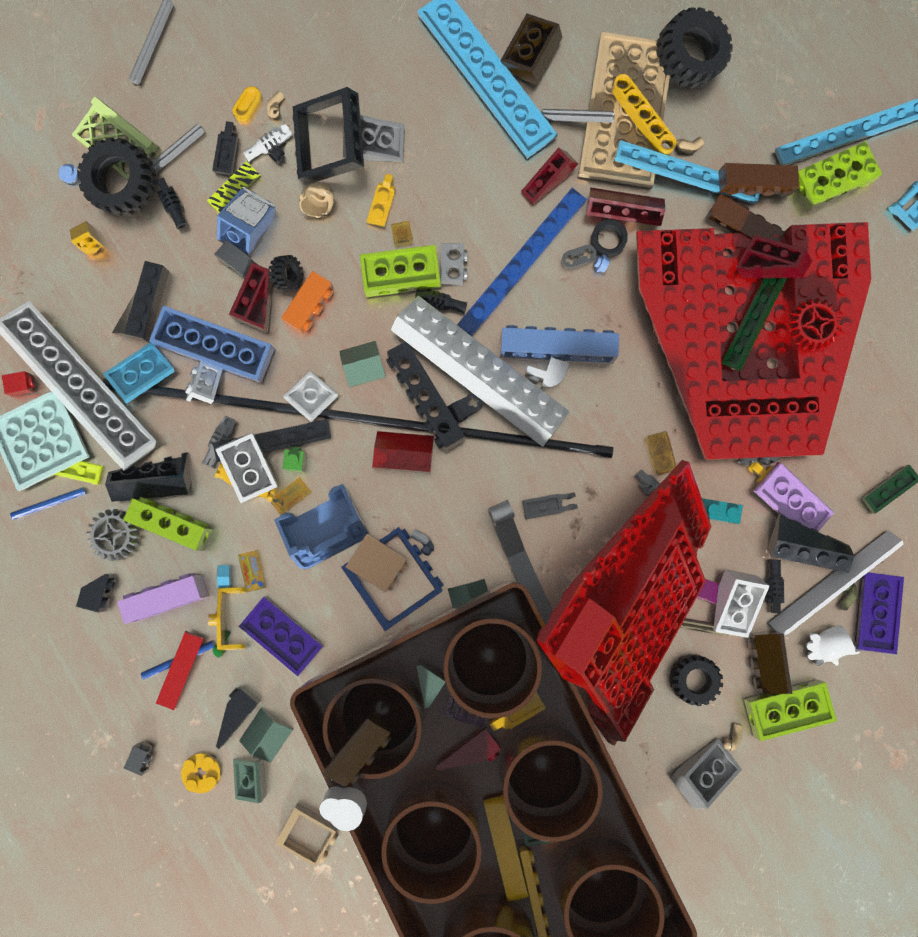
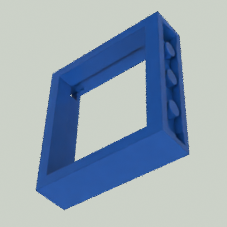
(370, 601)

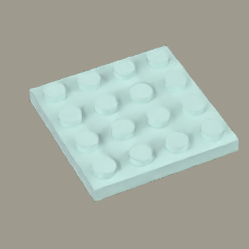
(39, 440)

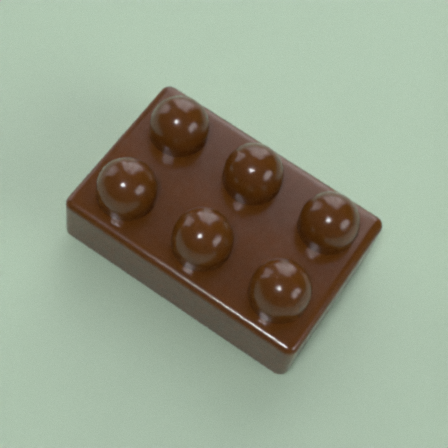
(429, 828)

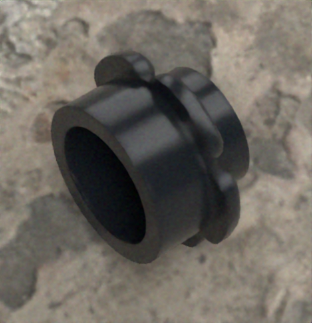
(276, 154)

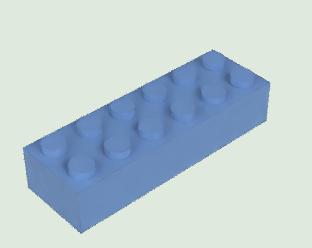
(212, 344)
(562, 345)

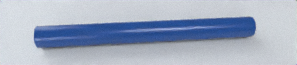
(48, 503)
(166, 665)

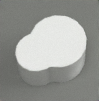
(343, 807)

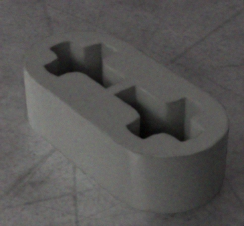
(580, 261)

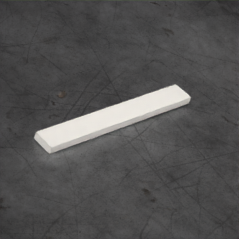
(835, 584)

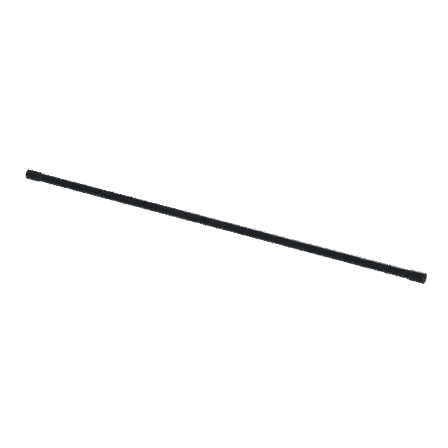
(597, 450)

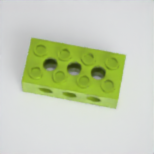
(837, 176)
(404, 259)
(156, 519)
(800, 718)

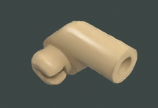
(272, 104)
(689, 147)
(736, 738)

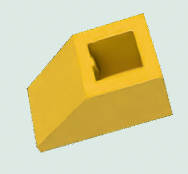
(85, 238)

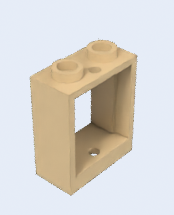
(299, 850)

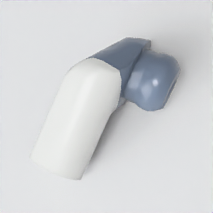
(425, 540)

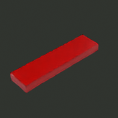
(179, 670)

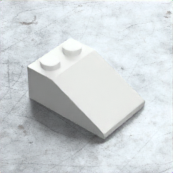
(738, 602)

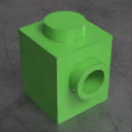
(294, 460)

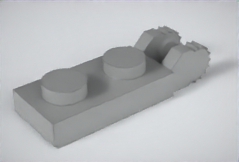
(547, 505)

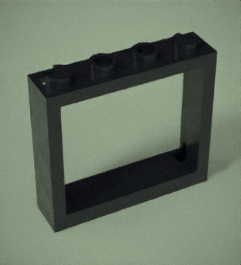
(352, 130)

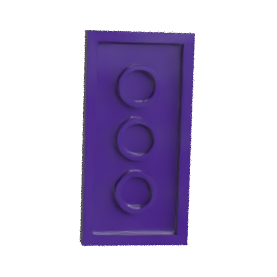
(879, 613)
(281, 636)

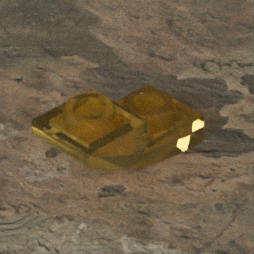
(662, 452)

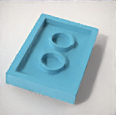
(138, 372)

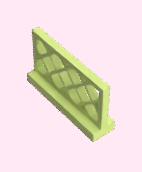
(119, 124)

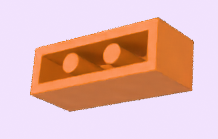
(308, 302)

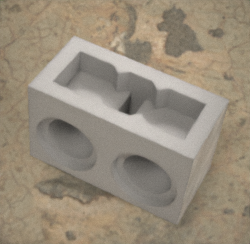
(449, 264)

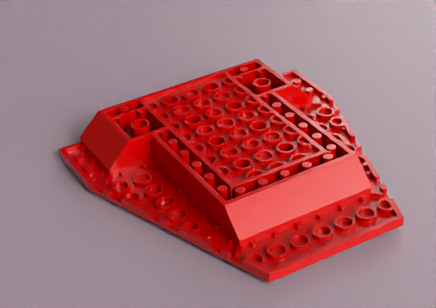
(758, 408)
(631, 604)

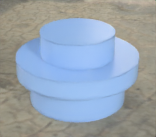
(68, 173)
(601, 263)

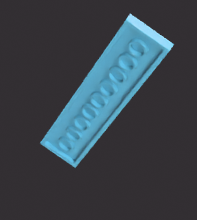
(488, 75)

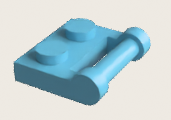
(910, 216)

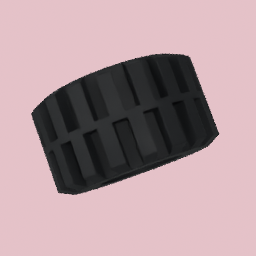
(711, 685)

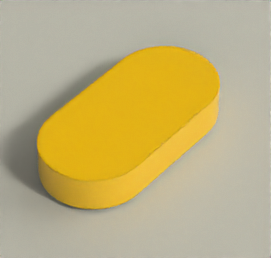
(247, 103)

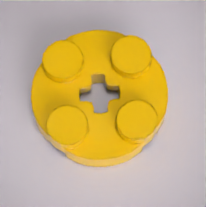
(207, 763)

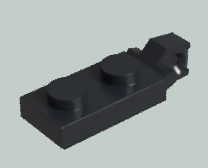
(226, 150)

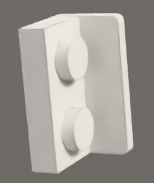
(203, 383)

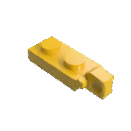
(382, 202)
(531, 709)

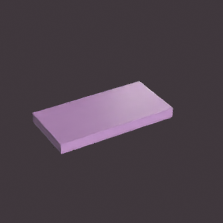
(792, 498)

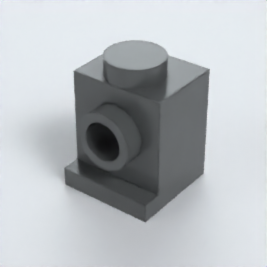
(139, 758)

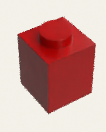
(18, 383)

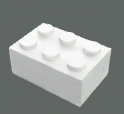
(246, 467)

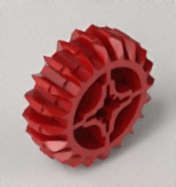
(812, 308)

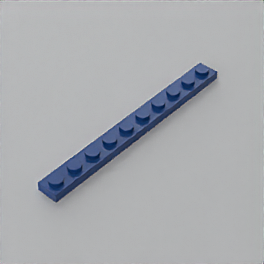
(522, 262)

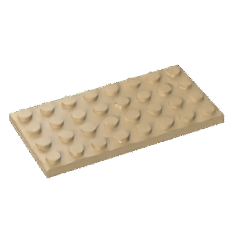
(639, 61)

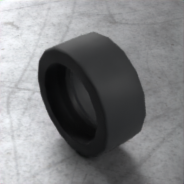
(613, 224)

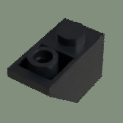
(96, 593)

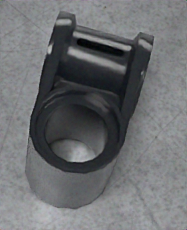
(462, 410)

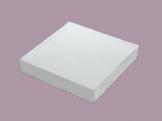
(310, 396)

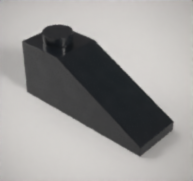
(236, 711)

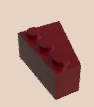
(773, 260)
(254, 299)

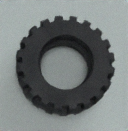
(708, 32)
(94, 170)

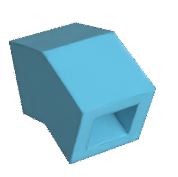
(224, 576)

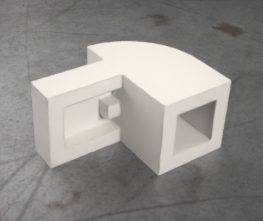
(551, 377)

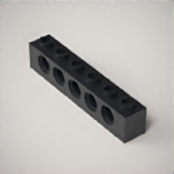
(404, 353)

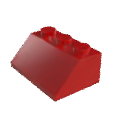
(403, 452)

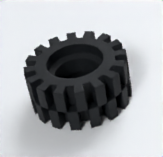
(278, 272)

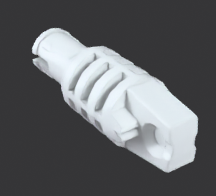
(272, 138)

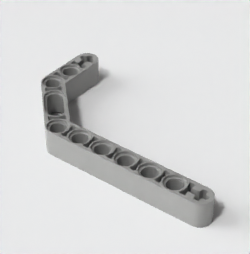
(512, 545)

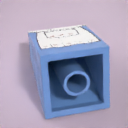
(245, 220)

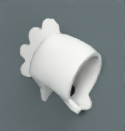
(830, 645)

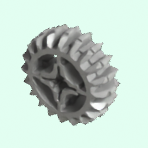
(110, 528)

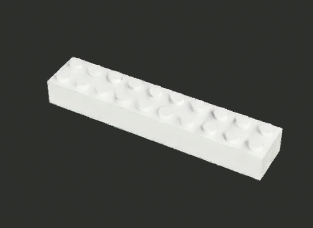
(479, 370)
(76, 385)

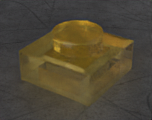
(401, 232)

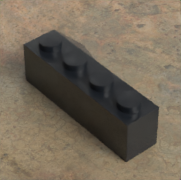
(141, 312)
(150, 480)
(808, 546)

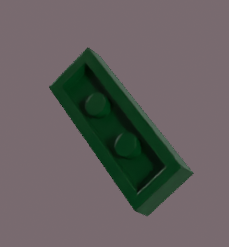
(891, 489)

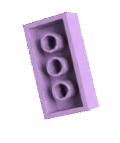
(161, 599)

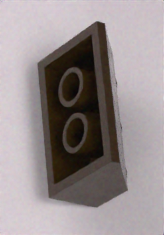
(532, 48)
(770, 662)
(358, 751)

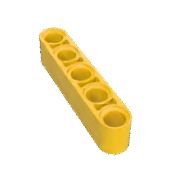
(643, 107)
(505, 848)

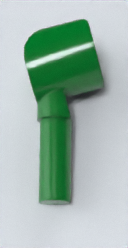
(218, 653)

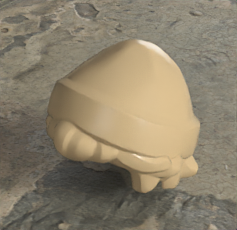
(316, 199)

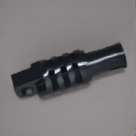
(171, 204)
(441, 300)
(775, 592)

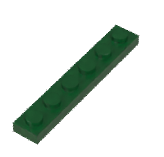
(753, 322)

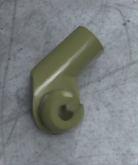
(851, 596)

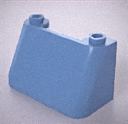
(322, 530)

